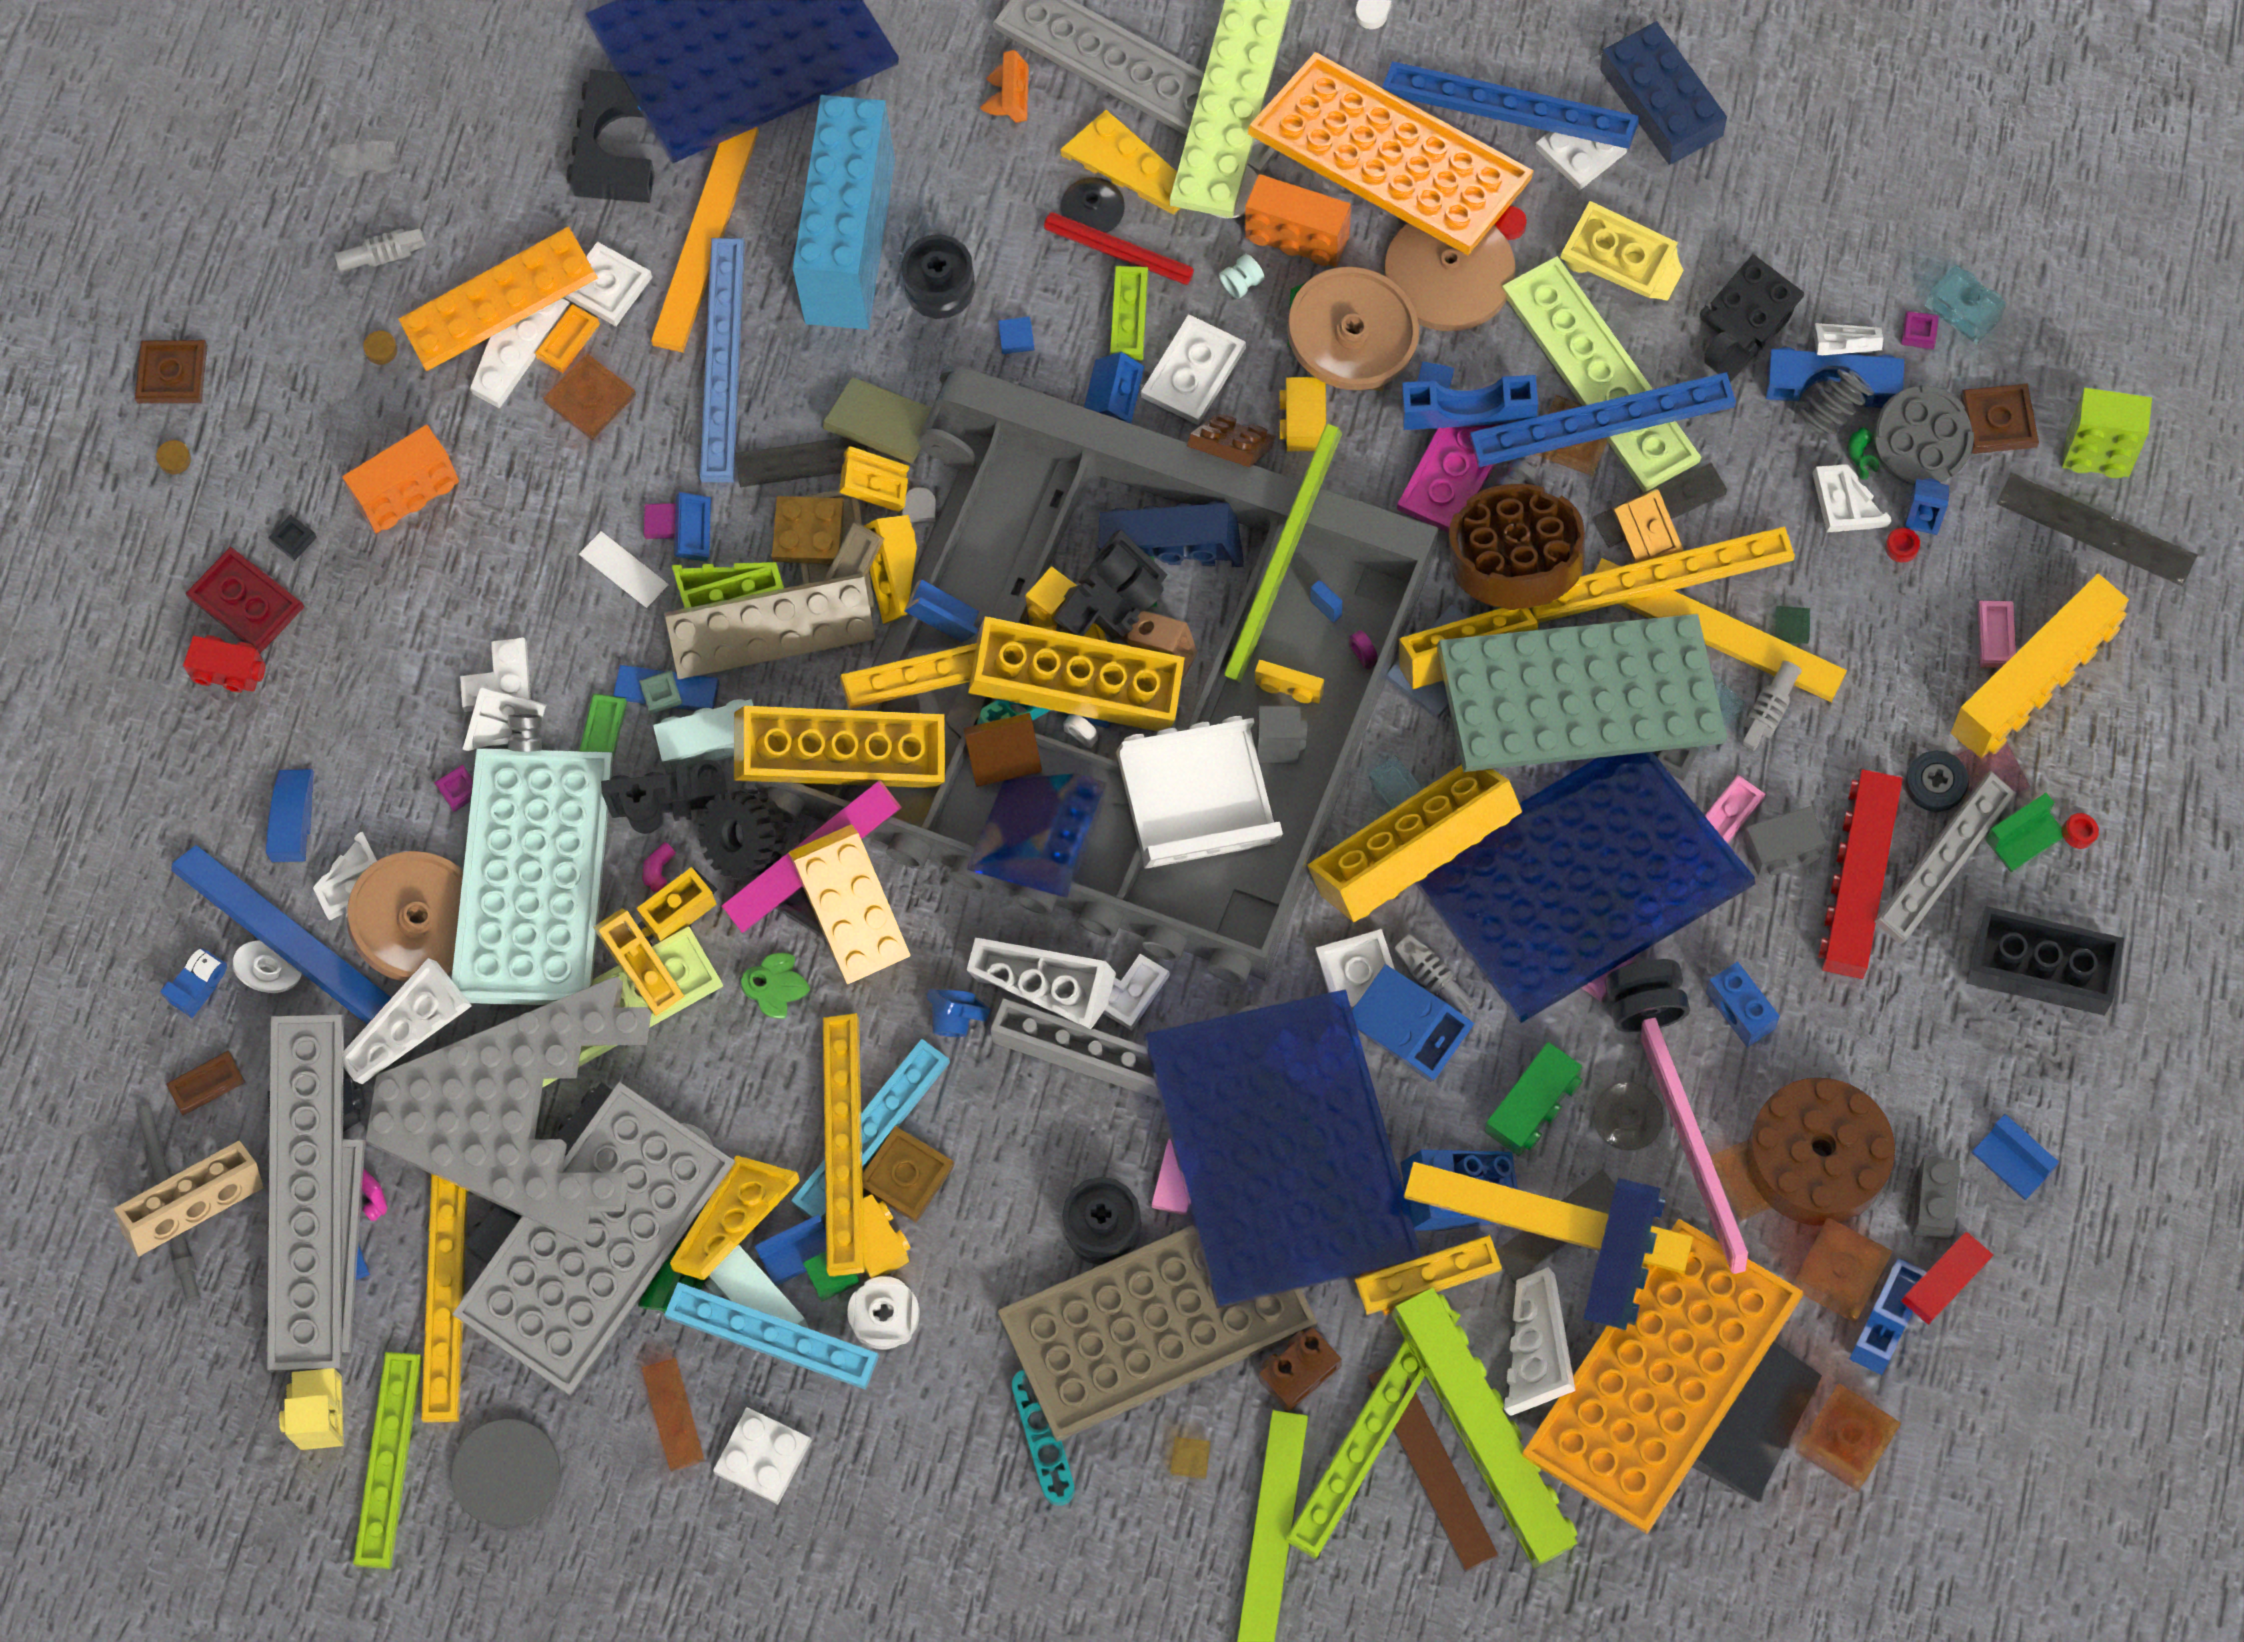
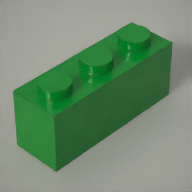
(1534, 1100)

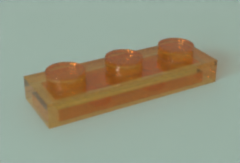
(673, 1414)

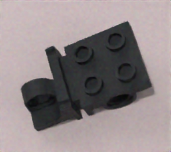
(1746, 314)
(1112, 590)
(648, 797)

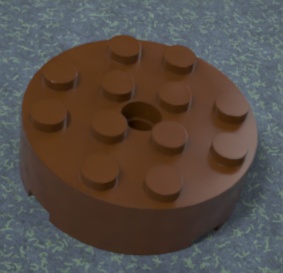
(1517, 546)
(1848, 1129)

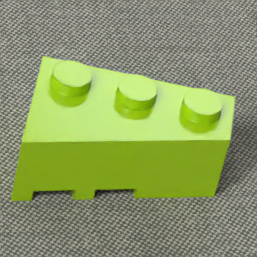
(718, 584)

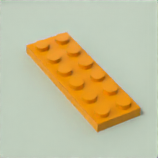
(497, 298)

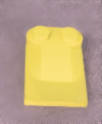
(1623, 253)

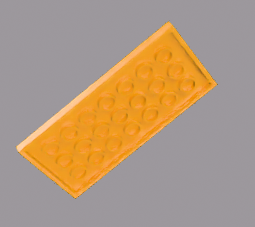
(1391, 153)
(1663, 1385)

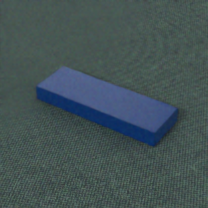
(695, 691)

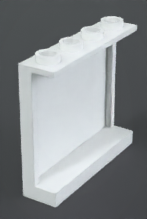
(1196, 792)

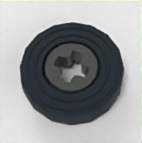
(1921, 788)

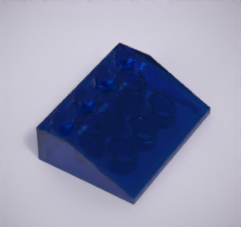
(1040, 831)

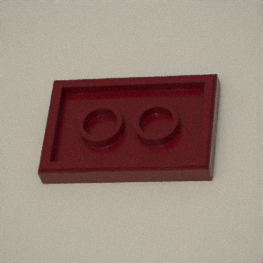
(244, 600)

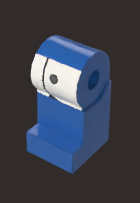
(195, 982)

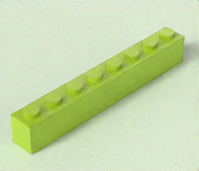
(1484, 1428)

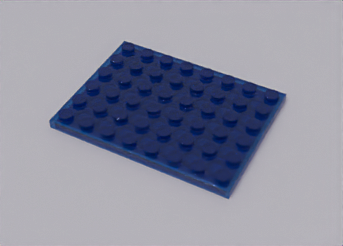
(735, 64)
(1584, 880)
(1281, 1148)

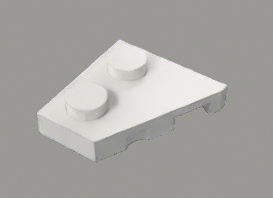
(1846, 339)
(1845, 501)
(490, 717)
(336, 886)

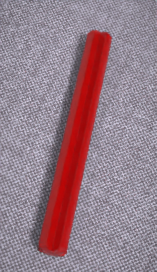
(1118, 248)

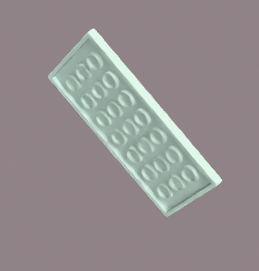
(531, 876)

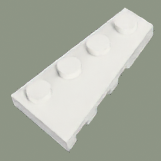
(512, 352)
(410, 1017)
(1539, 1348)

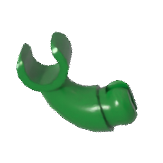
(1856, 446)

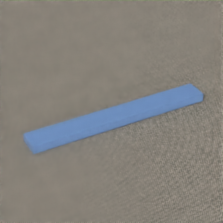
(722, 360)

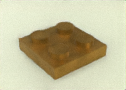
(807, 529)
(906, 1174)

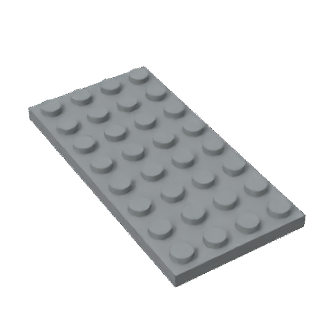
(565, 1299)

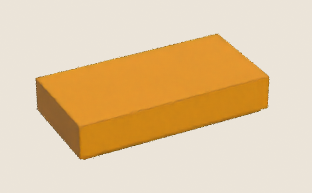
(567, 338)

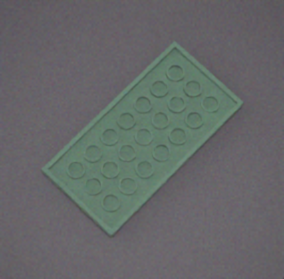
(1581, 692)

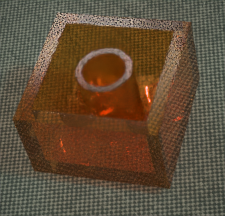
(1842, 1269)
(1848, 1437)

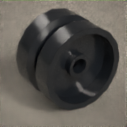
(938, 276)
(1647, 992)
(1098, 1200)

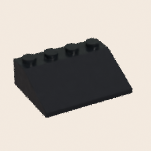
(1759, 1423)

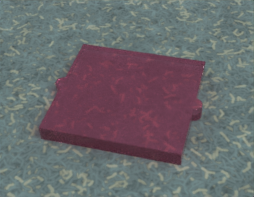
(2002, 764)

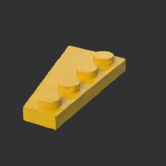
(1120, 155)
(731, 1214)

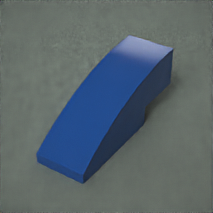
(290, 816)
(1887, 1319)

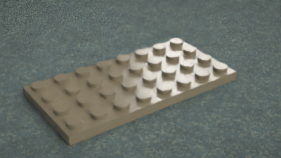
(1138, 1332)

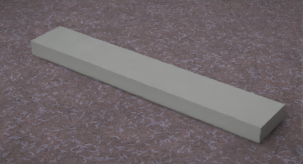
(1945, 857)

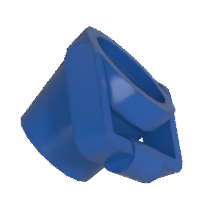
(954, 1010)

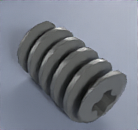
(1836, 402)

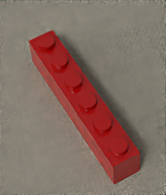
(1861, 873)

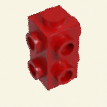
(222, 663)

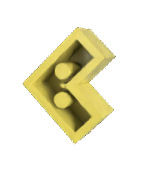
(314, 1409)

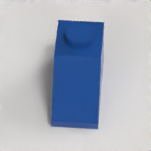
(1927, 506)

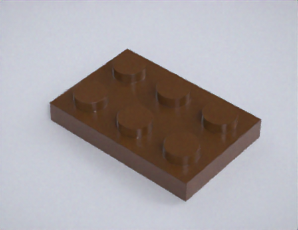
(1231, 441)

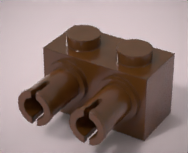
(1299, 1368)

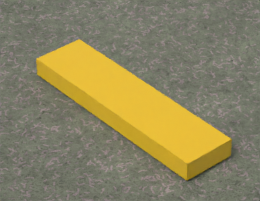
(1434, 1270)

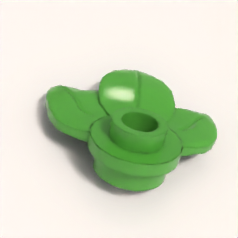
(780, 985)

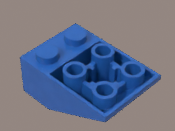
(1410, 1023)
(1484, 1165)

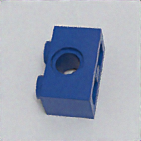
(1742, 1004)

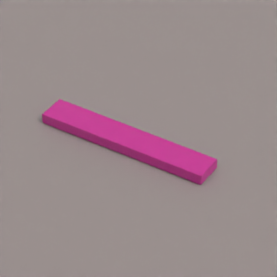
(782, 879)

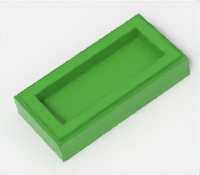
(603, 724)

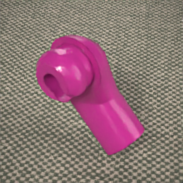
(653, 867)
(374, 1192)

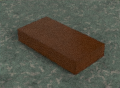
(205, 1083)

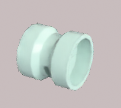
(1241, 276)

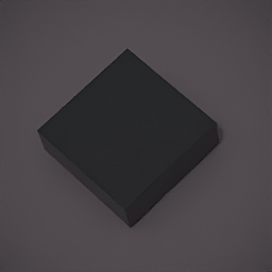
(292, 537)

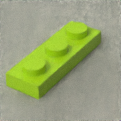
(1129, 311)

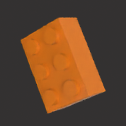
(1297, 221)
(401, 479)

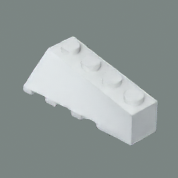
(1054, 980)

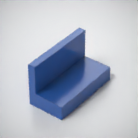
(1114, 386)
(942, 611)
(2015, 1157)
(787, 1251)

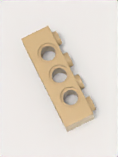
(188, 1198)

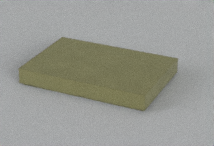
(878, 419)

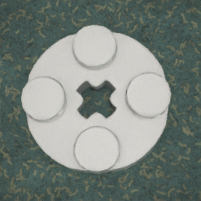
(869, 1298)

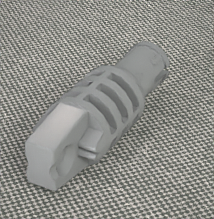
(381, 249)
(1770, 705)
(1433, 973)

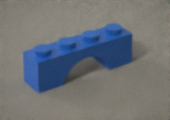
(1795, 371)
(1434, 406)

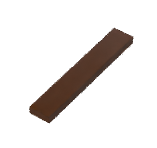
(1441, 1482)

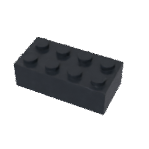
(2045, 960)

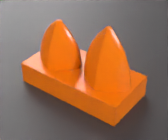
(1013, 79)

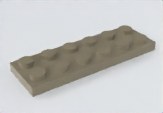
(770, 625)

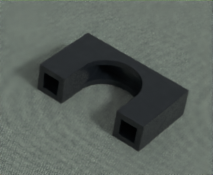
(594, 170)

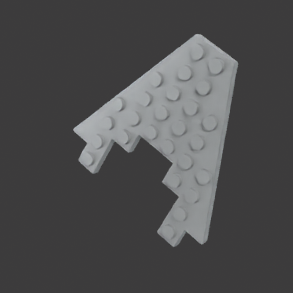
(477, 1105)

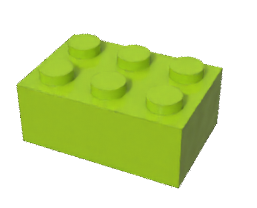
(2107, 432)

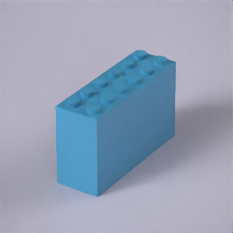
(844, 212)

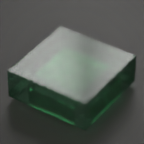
(1792, 624)

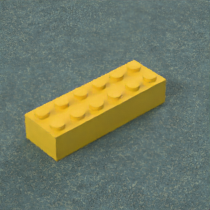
(2040, 666)
(1076, 674)
(838, 747)
(1413, 840)

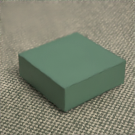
(660, 692)

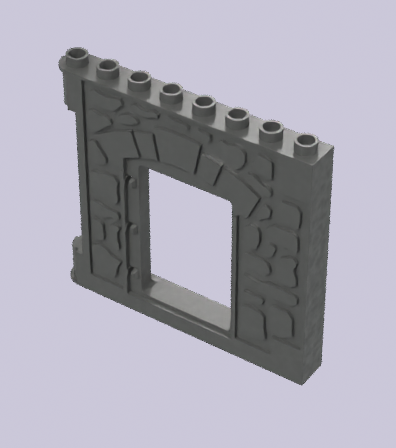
(1003, 529)

